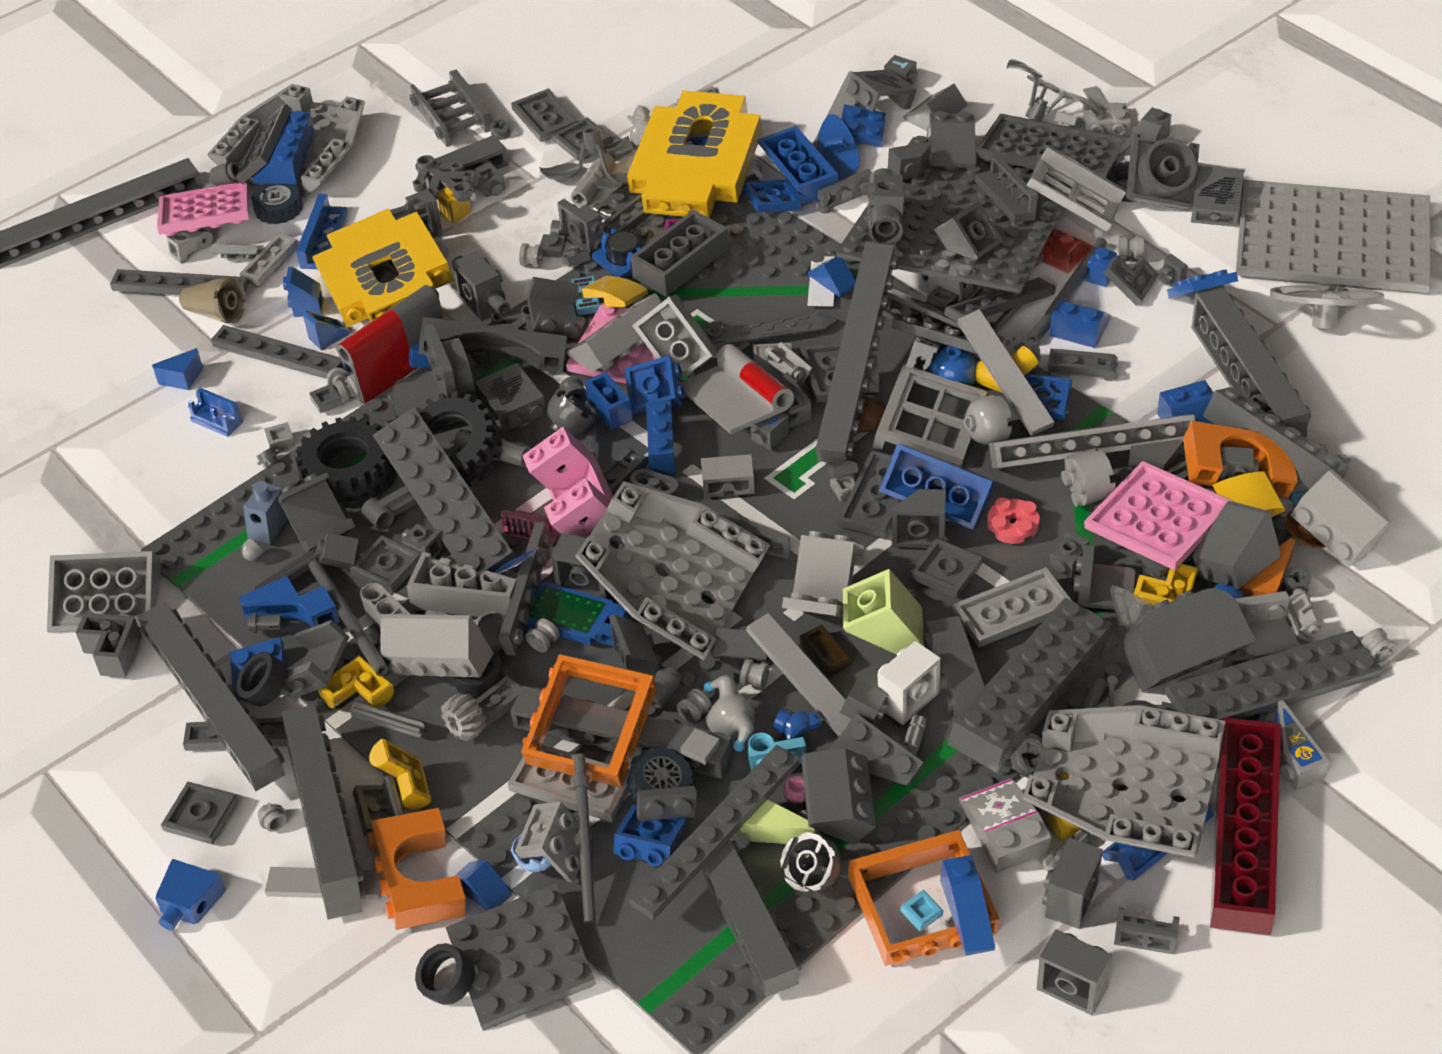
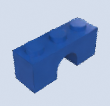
(660, 437)

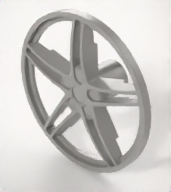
(1326, 300)

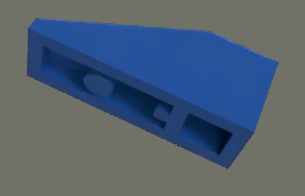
(967, 904)

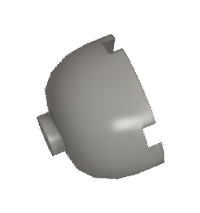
(987, 419)

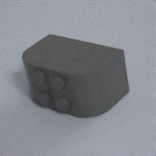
(1185, 636)

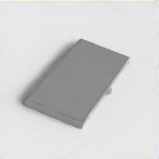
(1094, 95)

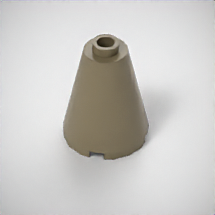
(215, 299)

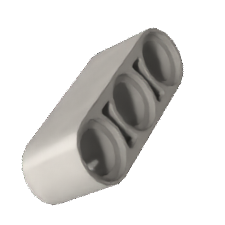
(379, 602)

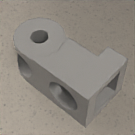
(188, 242)

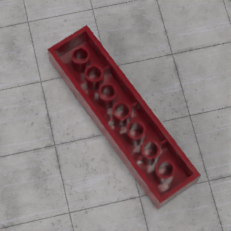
(1246, 827)

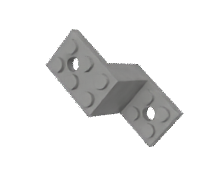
(823, 572)

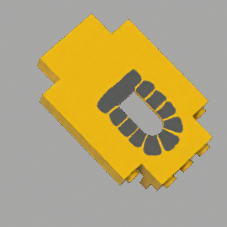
(692, 177)
(372, 241)

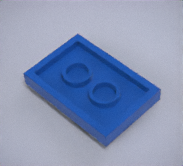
(1202, 282)

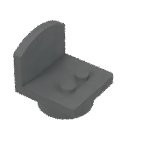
(1161, 171)
(448, 375)

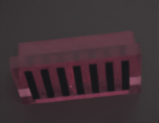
(521, 523)

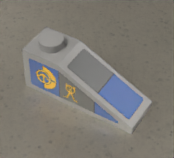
(1300, 756)

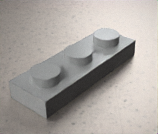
(269, 259)

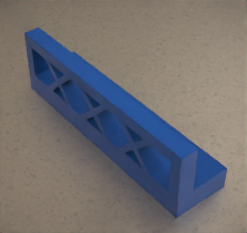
(313, 233)
(1136, 859)

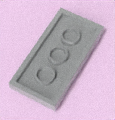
(1010, 607)
(554, 786)

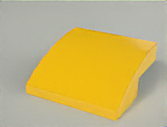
(615, 291)
(1251, 490)

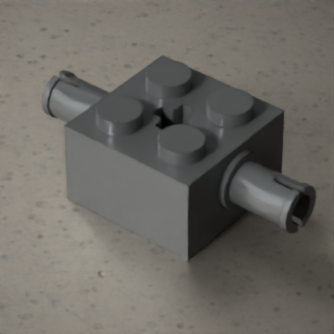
(479, 286)

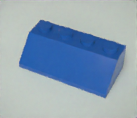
(289, 152)
(799, 161)
(965, 491)

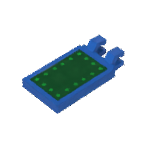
(575, 613)

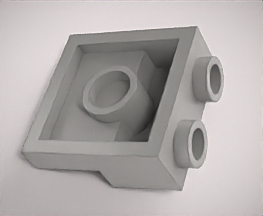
(1111, 119)

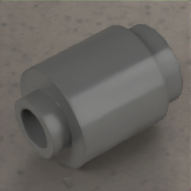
(224, 173)

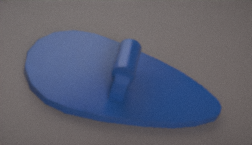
(838, 146)

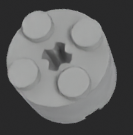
(1088, 477)

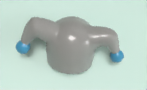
(731, 712)

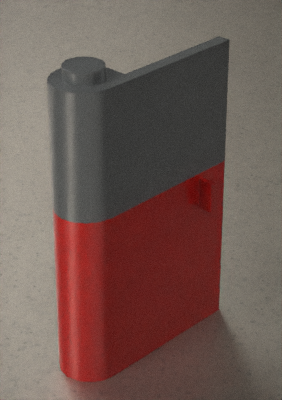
(382, 347)

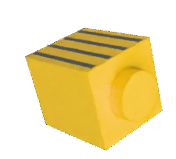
(451, 208)

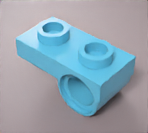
(762, 743)

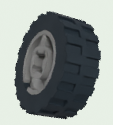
(277, 203)

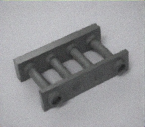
(464, 95)

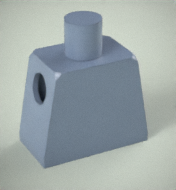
(264, 513)

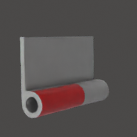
(737, 391)

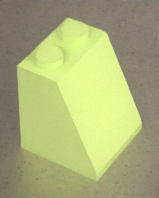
(883, 612)

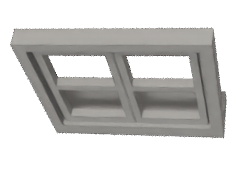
(1081, 180)
(898, 402)

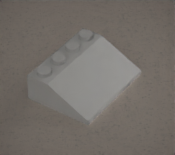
(100, 585)

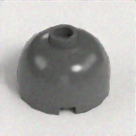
(569, 413)
(810, 862)

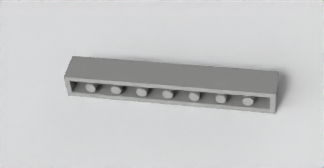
(1105, 438)

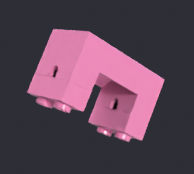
(574, 483)

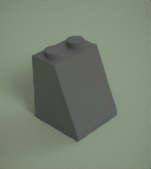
(1237, 545)

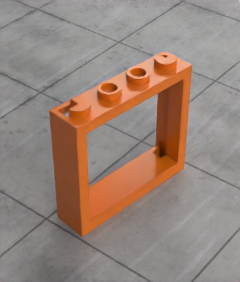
(631, 732)
(902, 859)

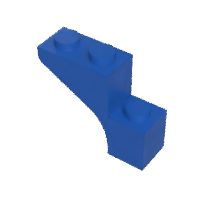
(281, 598)

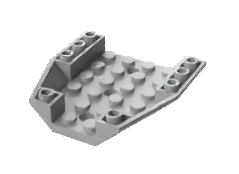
(332, 139)
(686, 540)
(1133, 746)

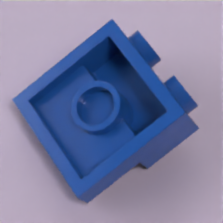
(654, 382)
(648, 840)

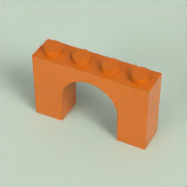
(1204, 460)
(413, 901)

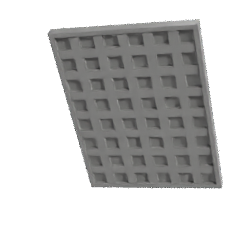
(1334, 236)

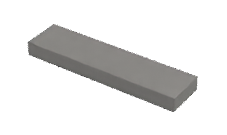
(305, 883)

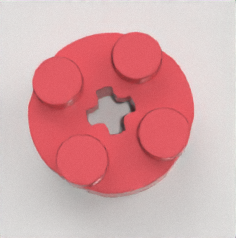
(1013, 533)

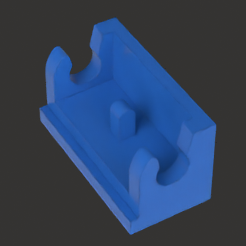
(215, 412)

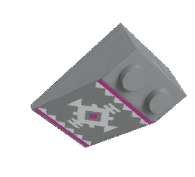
(1006, 825)

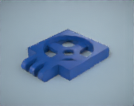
(781, 189)

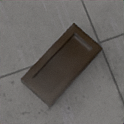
(825, 650)

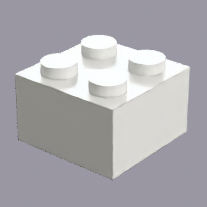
(910, 681)

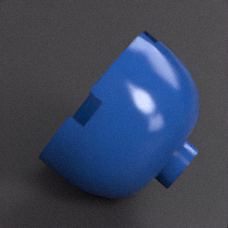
(954, 365)

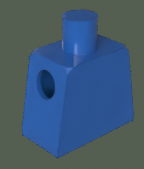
(187, 893)

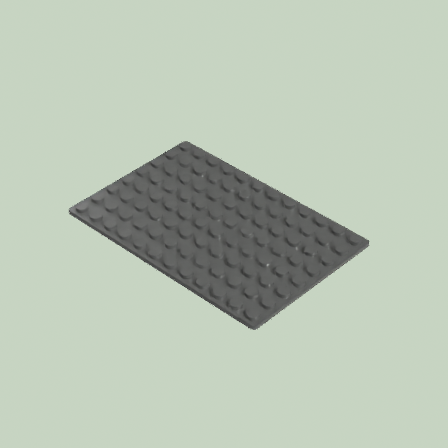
(939, 197)

